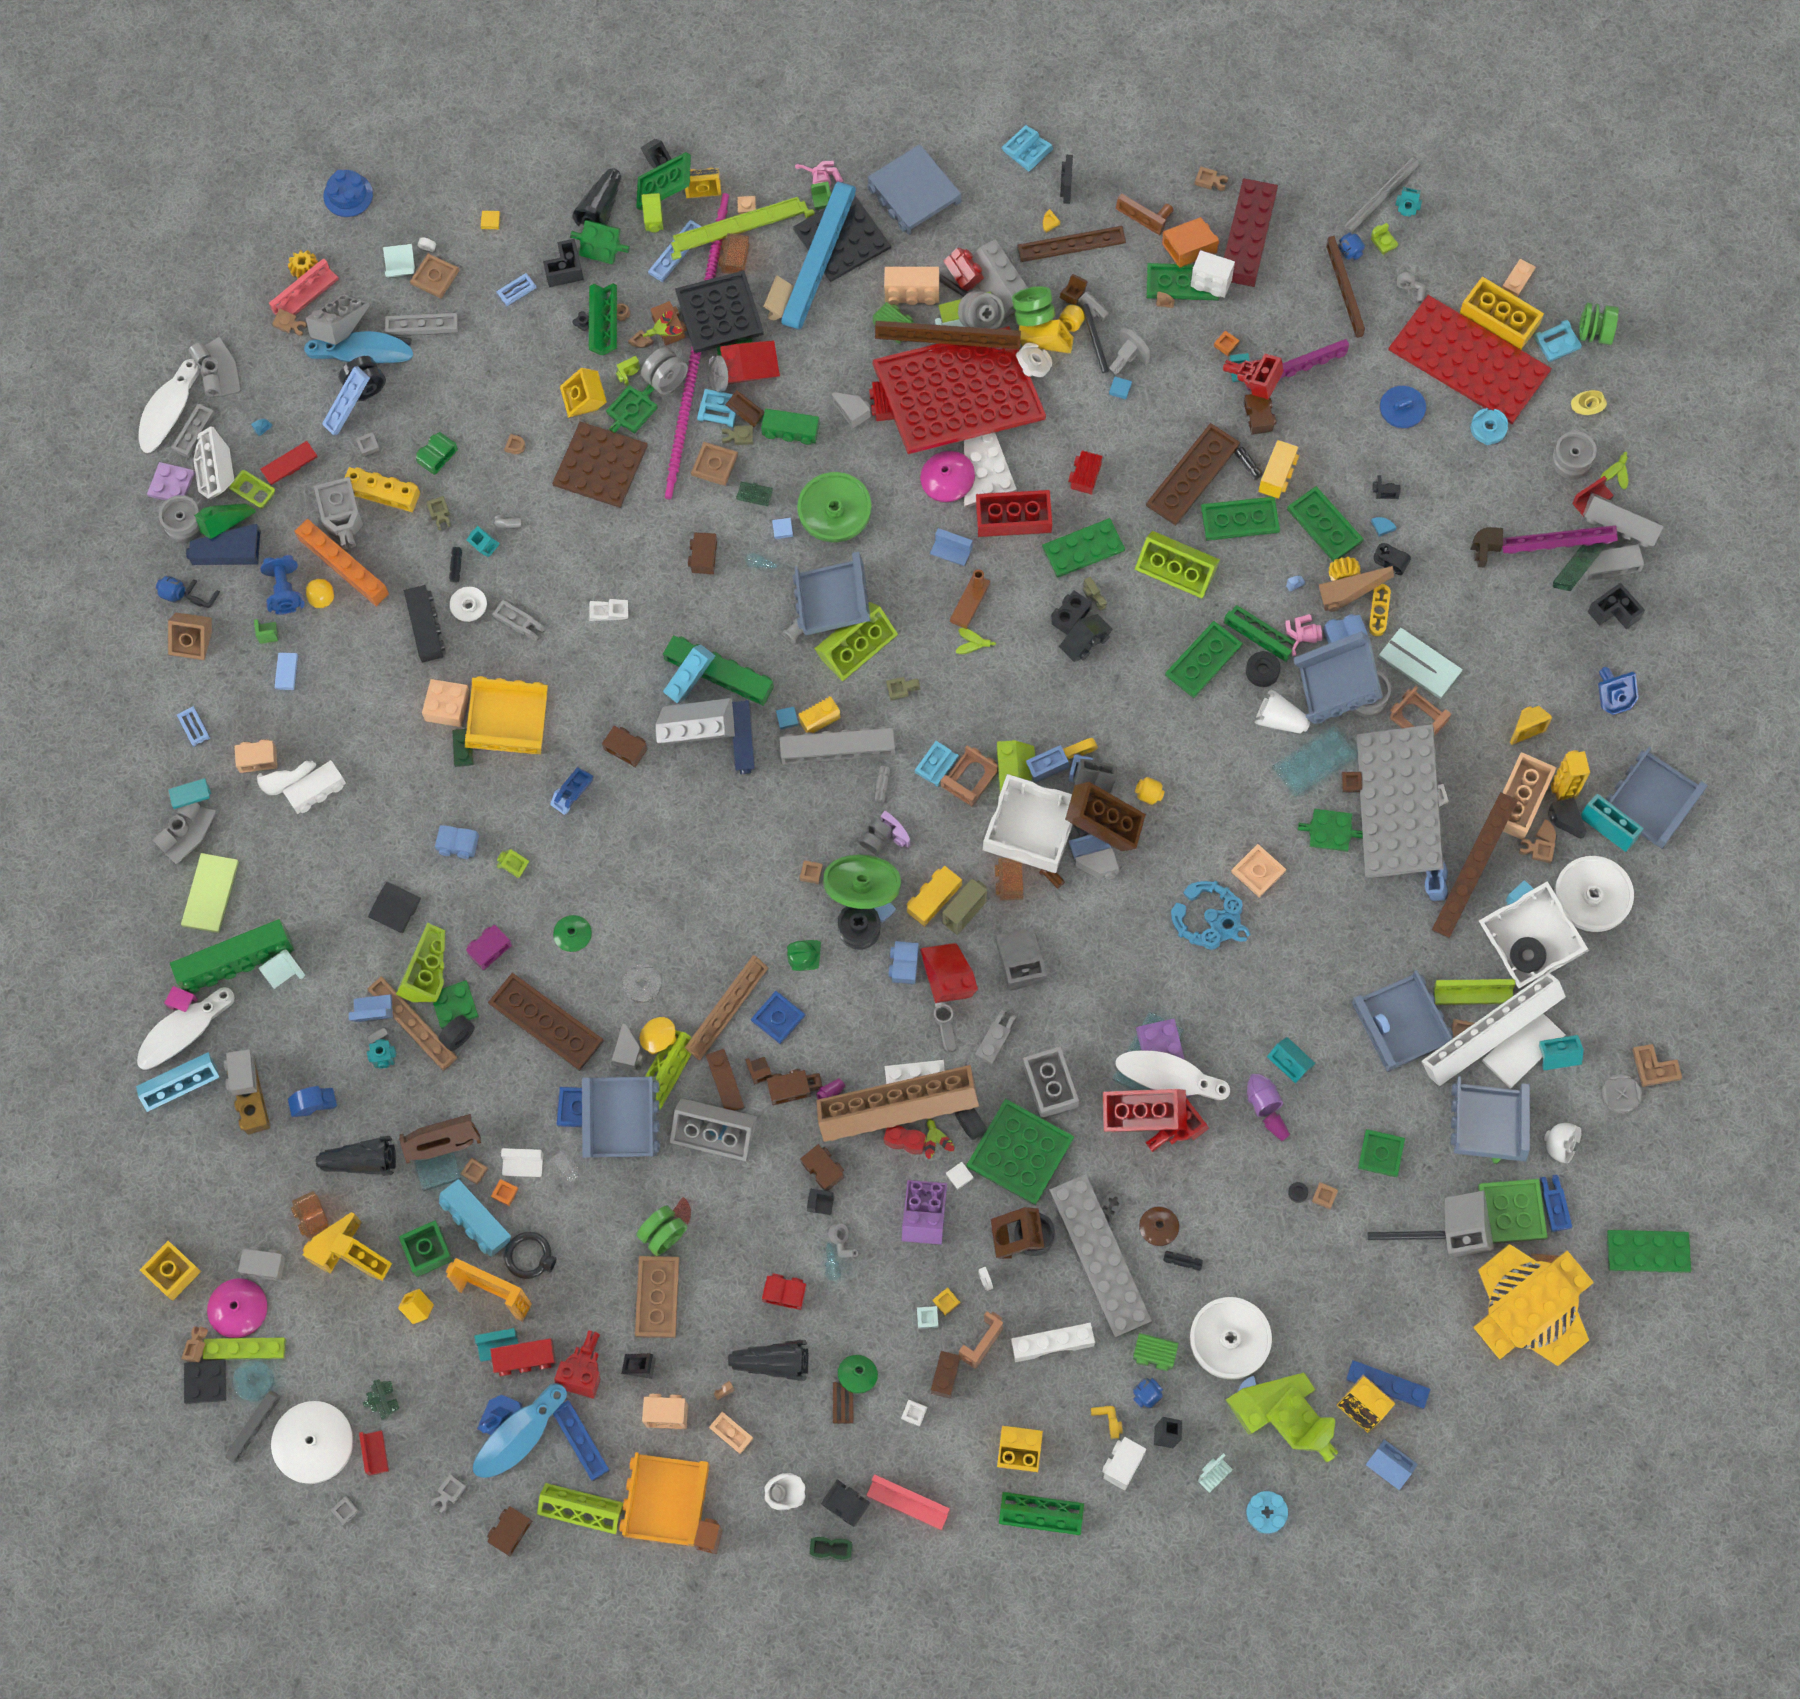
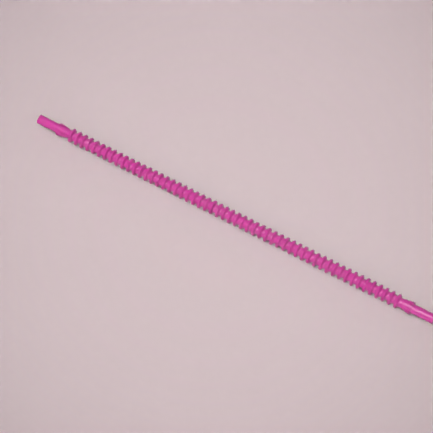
(693, 366)

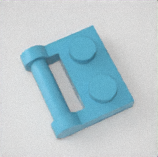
(1560, 346)
(716, 401)

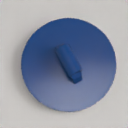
(1402, 406)

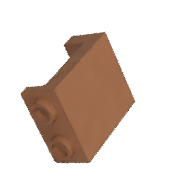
(975, 1357)

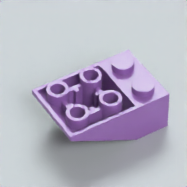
(924, 1212)

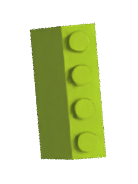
(1177, 564)
(855, 644)

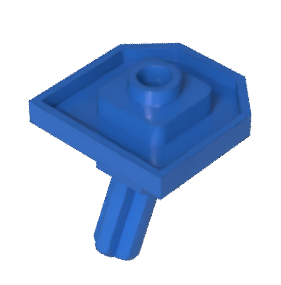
(1617, 693)
(497, 1412)

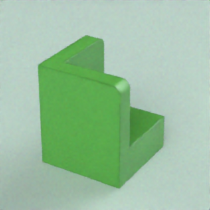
(820, 195)
(266, 632)

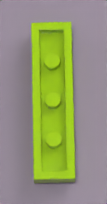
(244, 1348)

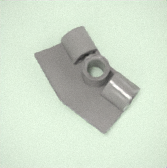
(224, 376)
(180, 842)

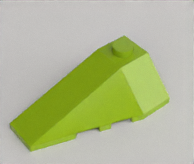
(1012, 760)
(424, 973)
(1254, 1402)

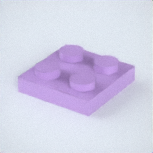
(170, 481)

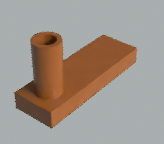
(1144, 216)
(970, 599)

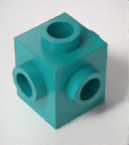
(1408, 195)
(384, 1059)

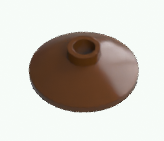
(1155, 1235)

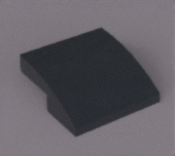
(394, 907)

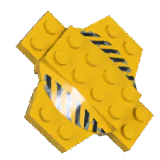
(1533, 1304)

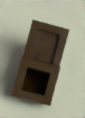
(1486, 540)

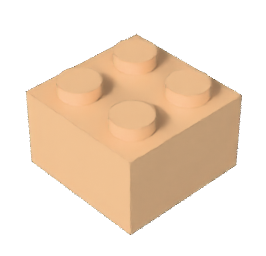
(446, 703)
(665, 1412)

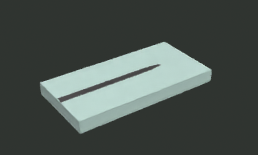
(1420, 663)

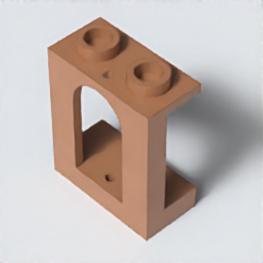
(1413, 697)
(971, 755)

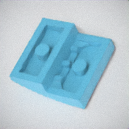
(1027, 148)

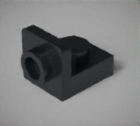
(1385, 491)

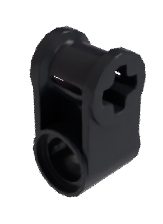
(1392, 557)

